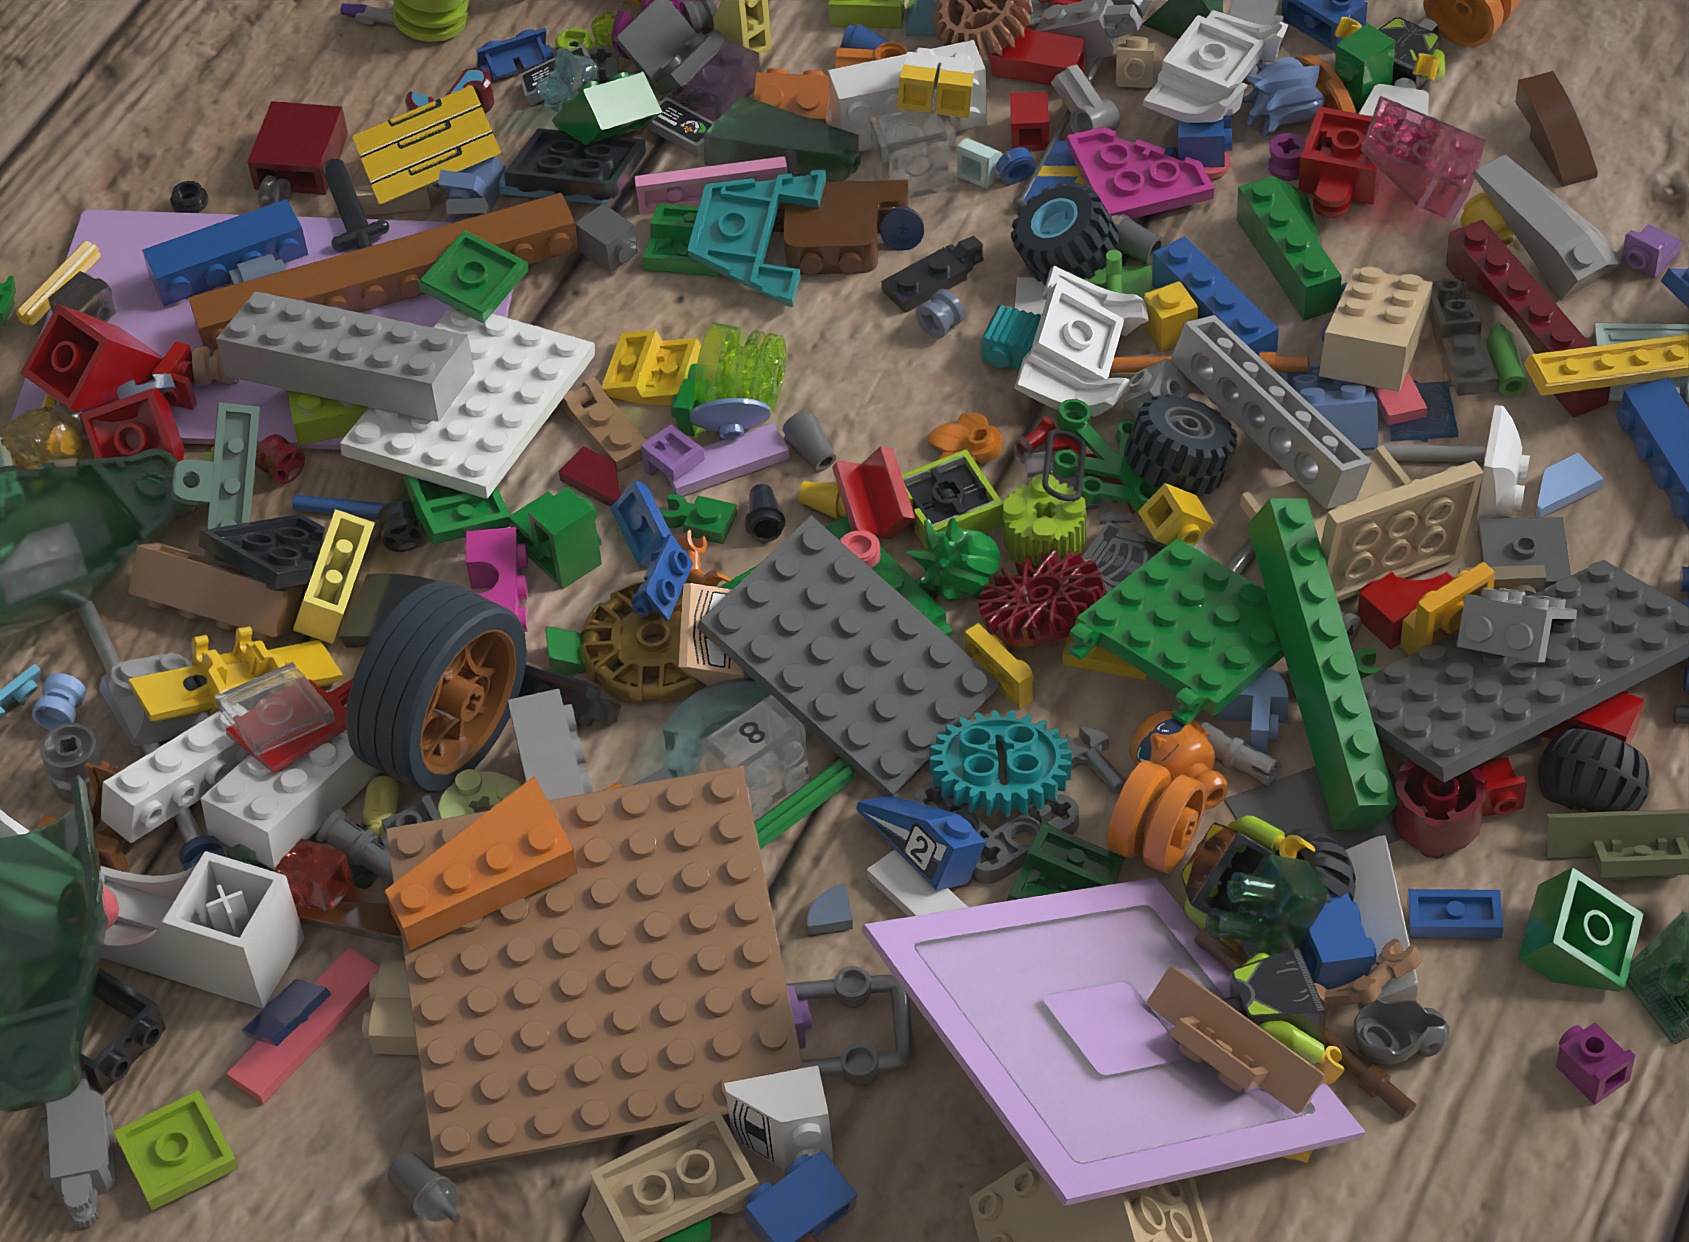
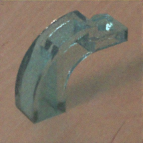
(704, 715)

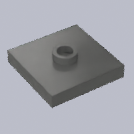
(1526, 543)

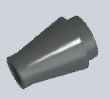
(807, 437)

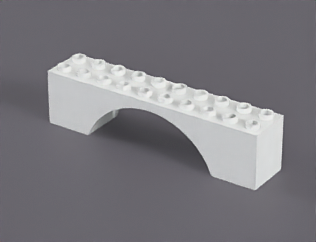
(205, 927)

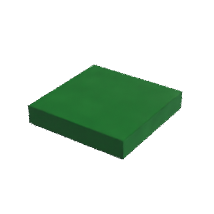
(473, 276)

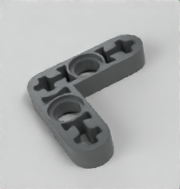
(999, 842)

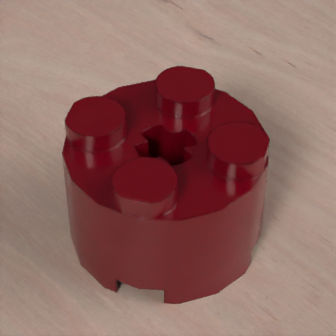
(1438, 814)

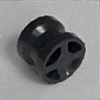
(399, 526)

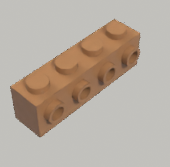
(212, 590)

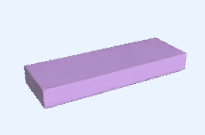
(733, 459)

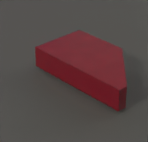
(592, 475)

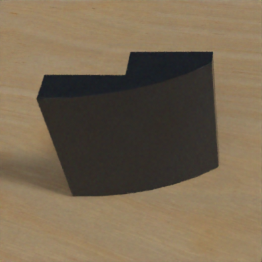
(374, 602)

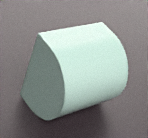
(977, 163)

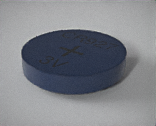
(902, 228)

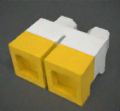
(926, 72)

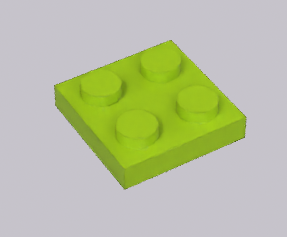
(175, 1150)

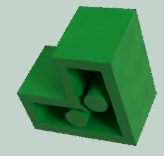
(560, 535)

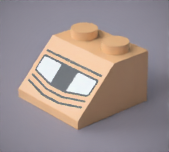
(697, 652)

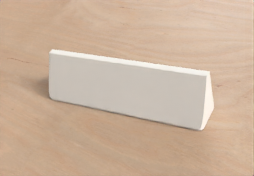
(1381, 909)

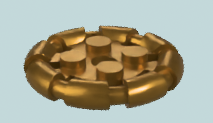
(633, 653)

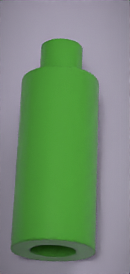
(1506, 361)

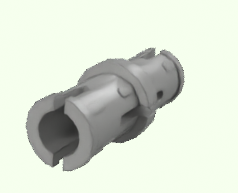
(1239, 755)

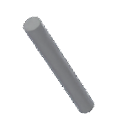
(1432, 453)

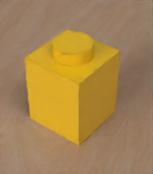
(1167, 312)

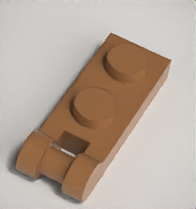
(604, 424)

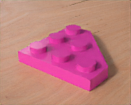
(1138, 175)

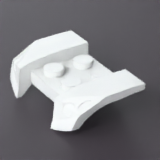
(1207, 67)
(1078, 343)

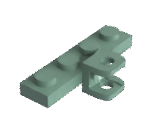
(229, 478)

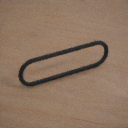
(1046, 487)

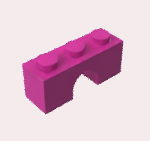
(496, 563)

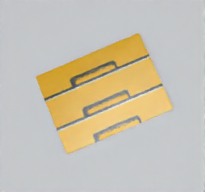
(422, 142)

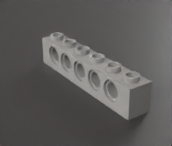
(1271, 412)

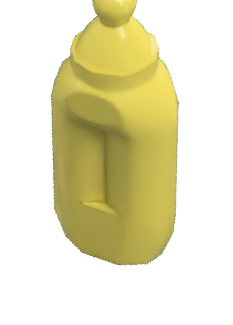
(380, 802)

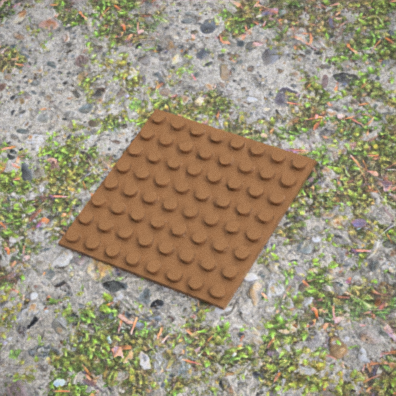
(611, 991)

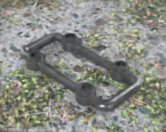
(853, 988)

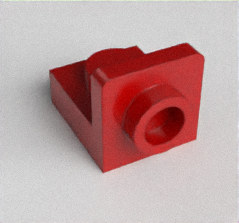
(179, 364)
(1502, 787)

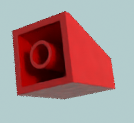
(86, 360)

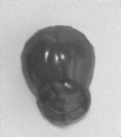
(1398, 1030)

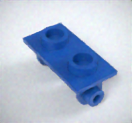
(499, 56)
(663, 580)

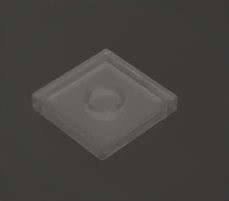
(274, 708)

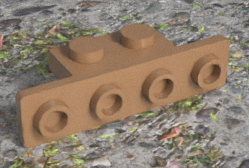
(1232, 1043)

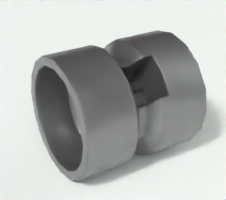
(65, 754)

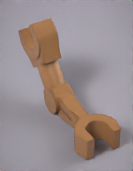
(1391, 963)

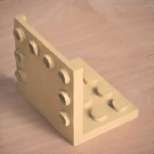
(1391, 524)
(1027, 1210)

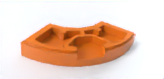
(1329, 84)

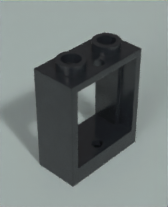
(137, 1036)

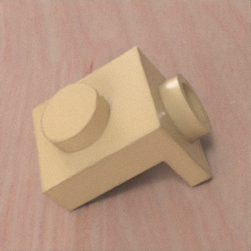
(1135, 63)

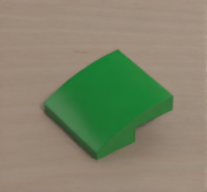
(669, 241)

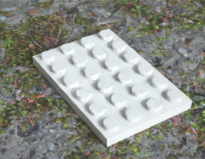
(514, 390)

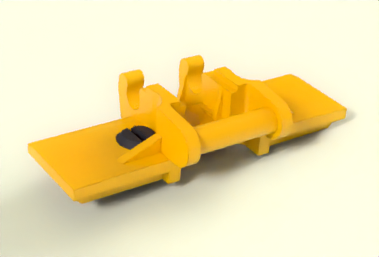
(194, 687)

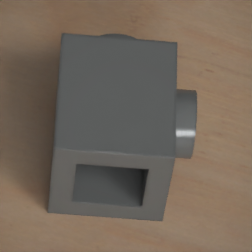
(606, 238)

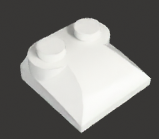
(1502, 469)

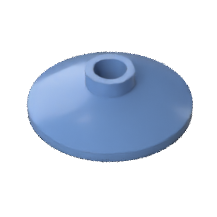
(730, 416)

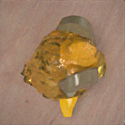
(45, 436)

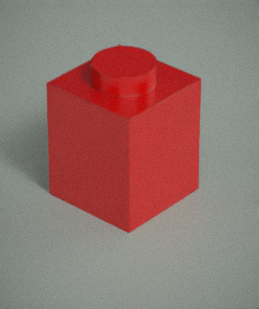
(1029, 120)

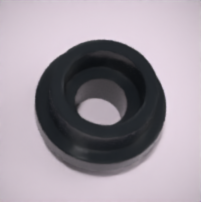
(188, 197)

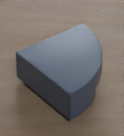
(161, 381)
(830, 912)

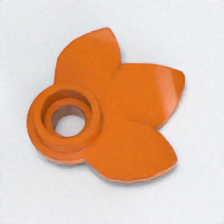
(969, 433)

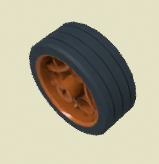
(435, 685)

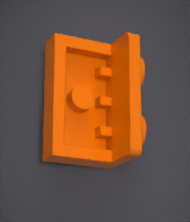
(798, 93)

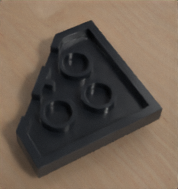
(271, 550)

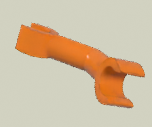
(694, 550)

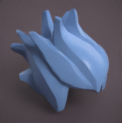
(1283, 93)

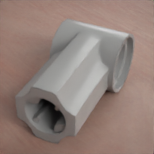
(1084, 103)

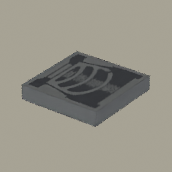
(1120, 553)

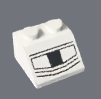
(780, 1115)

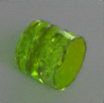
(740, 367)

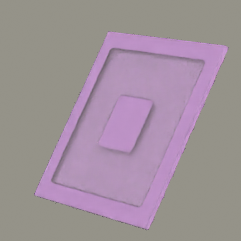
(1060, 1041)

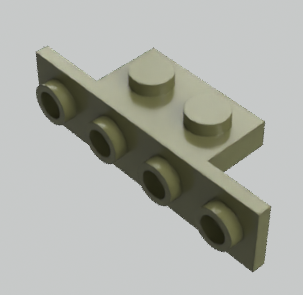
(1624, 841)

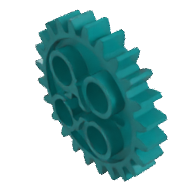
(968, 764)

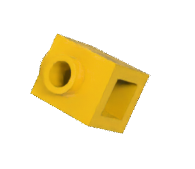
(1174, 515)

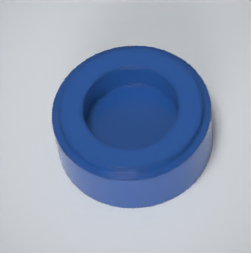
(1015, 165)

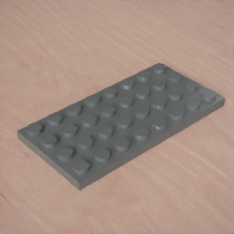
(1468, 705)

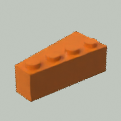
(484, 868)

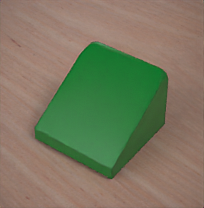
(564, 650)

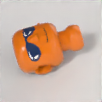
(1180, 750)

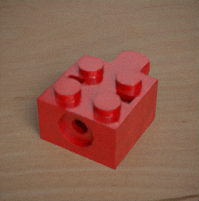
(1334, 164)

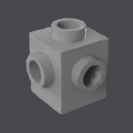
(1156, 380)

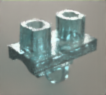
(565, 79)

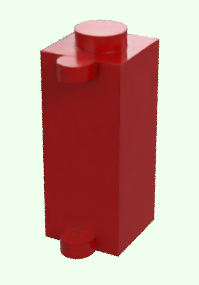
(1039, 57)

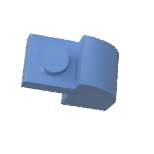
(474, 182)
(1263, 704)

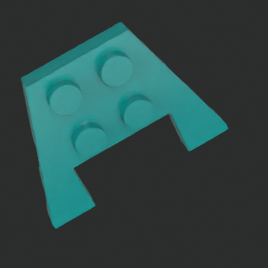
(737, 225)

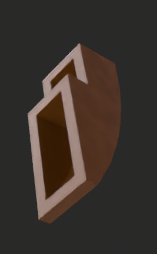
(1556, 128)

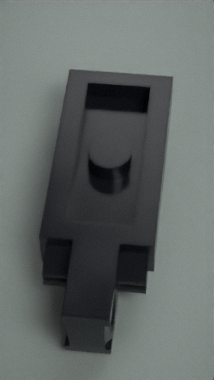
(934, 272)
(573, 691)

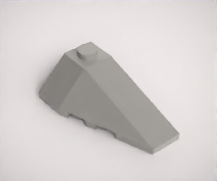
(1553, 234)

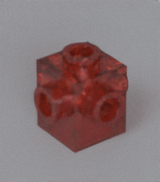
(316, 875)

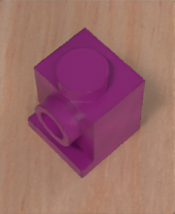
(1594, 1061)

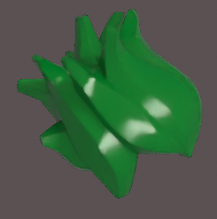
(956, 561)

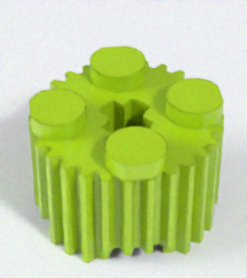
(1042, 523)

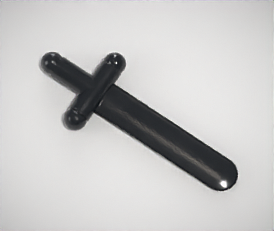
(350, 210)

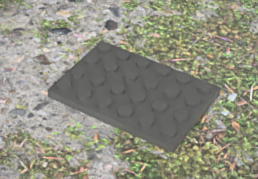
(848, 656)

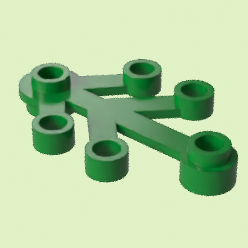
(1075, 417)

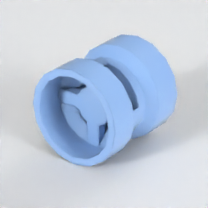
(59, 700)

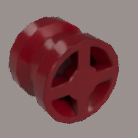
(279, 459)

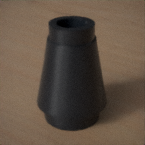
(763, 515)

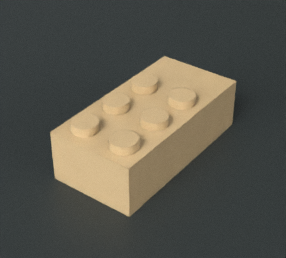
(1376, 328)

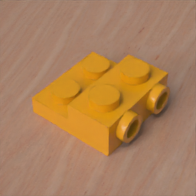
(1441, 610)

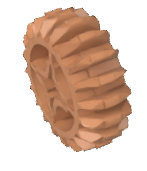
(983, 22)

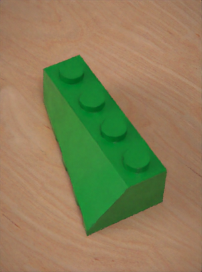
(1287, 239)

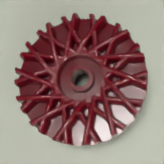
(1040, 601)

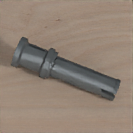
(358, 845)

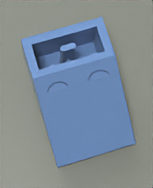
(1343, 403)

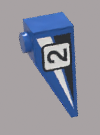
(930, 839)

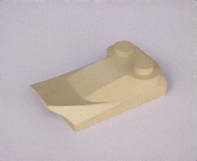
(669, 1184)

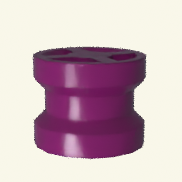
(1285, 156)

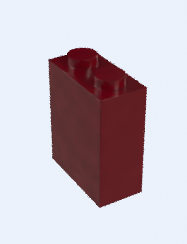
(296, 144)

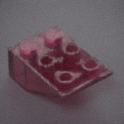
(1423, 156)

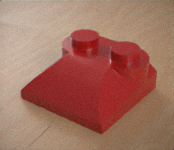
(133, 426)

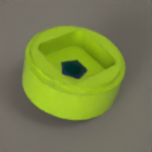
(573, 38)

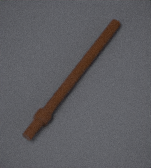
(1371, 1077)

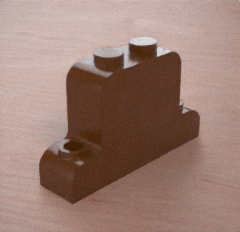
(844, 228)

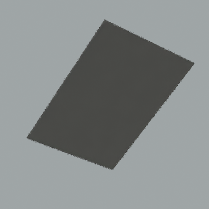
(1300, 803)

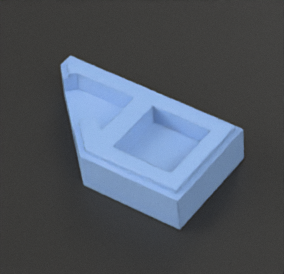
(1566, 483)

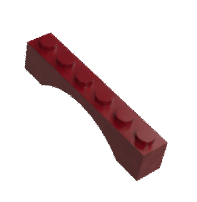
(1495, 272)

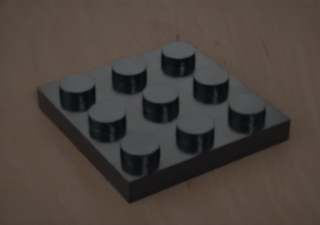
(569, 167)

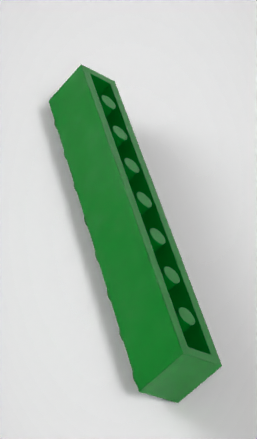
(1321, 665)

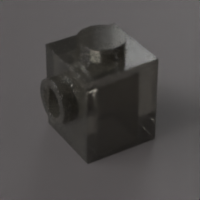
(86, 296)

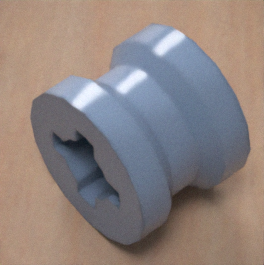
(940, 313)

